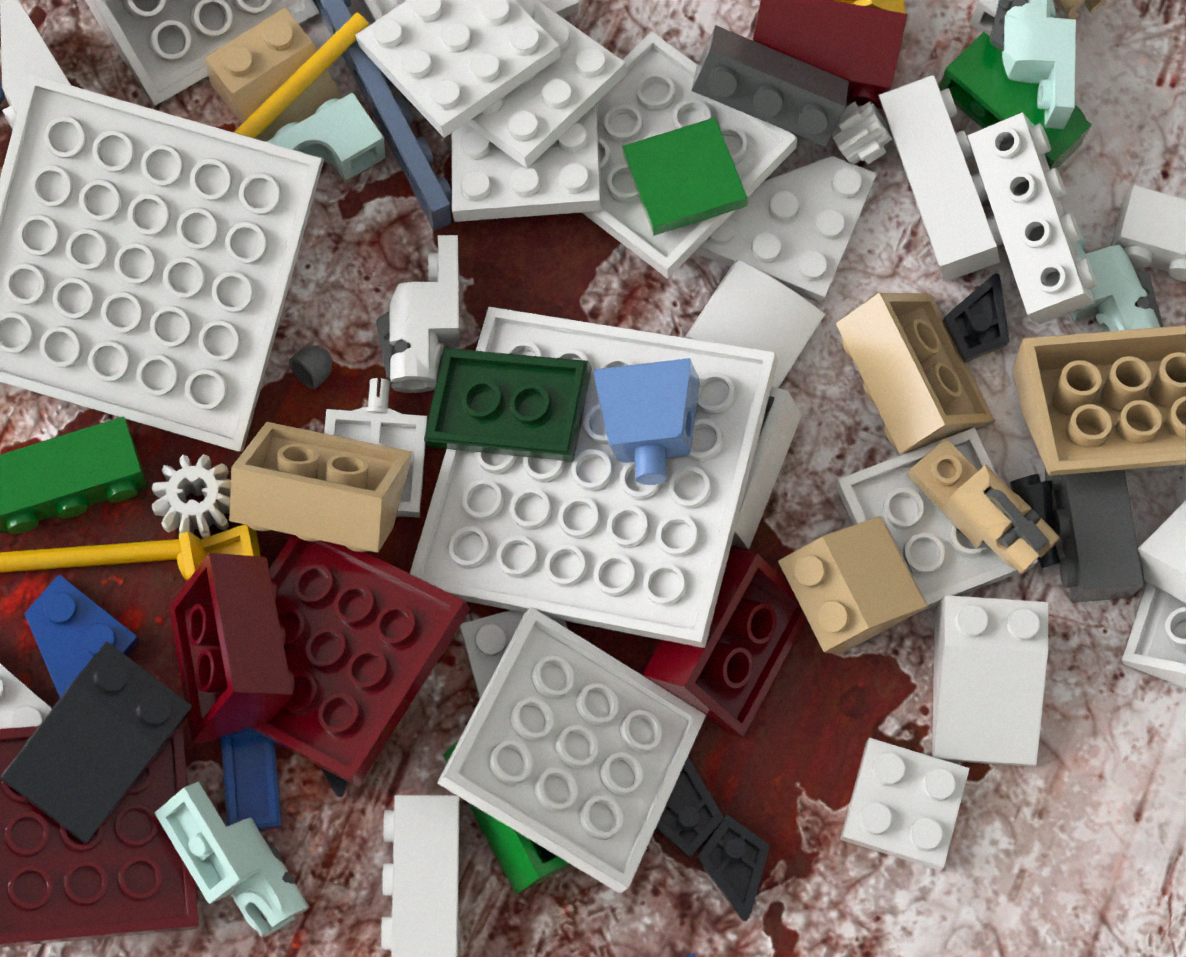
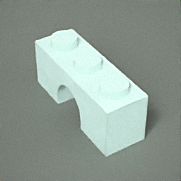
(338, 134)

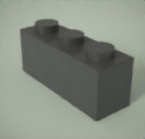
(770, 86)
(1096, 535)

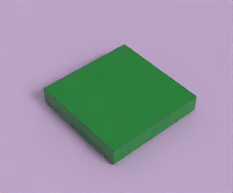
(684, 176)

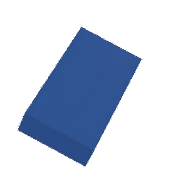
(251, 779)

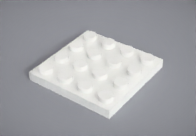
(654, 101)
(573, 750)

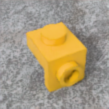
(236, 541)

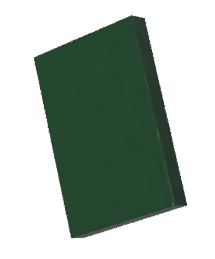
(508, 404)

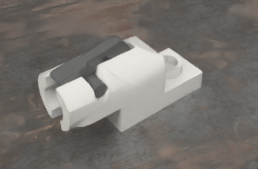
(422, 322)

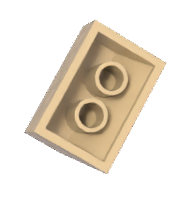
(912, 370)
(319, 487)

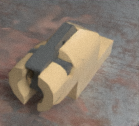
(983, 506)

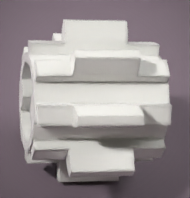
(862, 133)

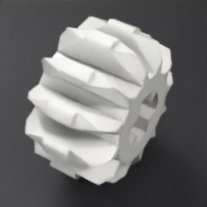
(196, 480)

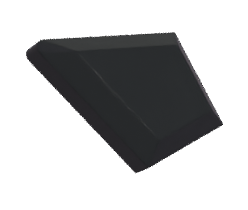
(979, 321)
(689, 812)
(735, 864)

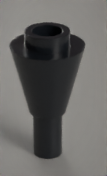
(1039, 498)

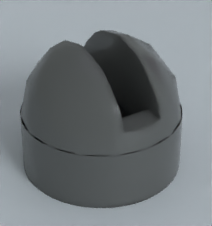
(311, 366)

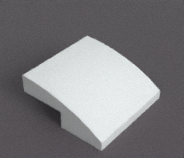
(758, 314)

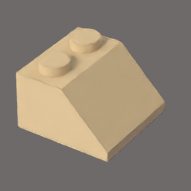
(262, 61)
(852, 585)

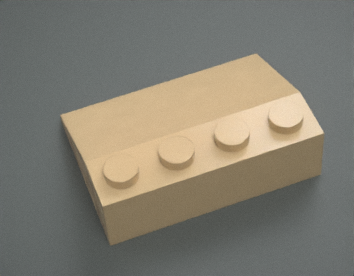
(1105, 399)

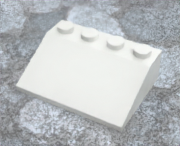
(170, 38)

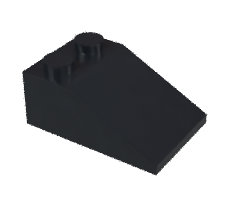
(96, 742)

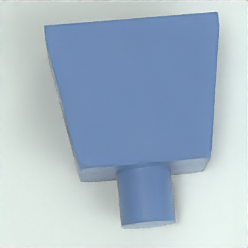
(649, 413)

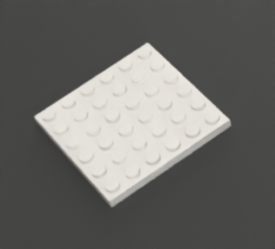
(145, 260)
(583, 532)

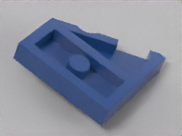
(72, 631)

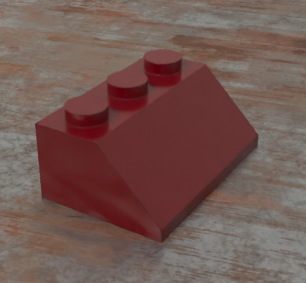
(838, 38)
(230, 646)
(744, 649)

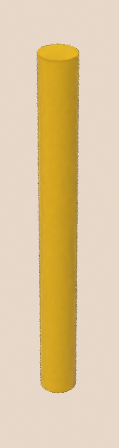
(303, 78)
(89, 555)

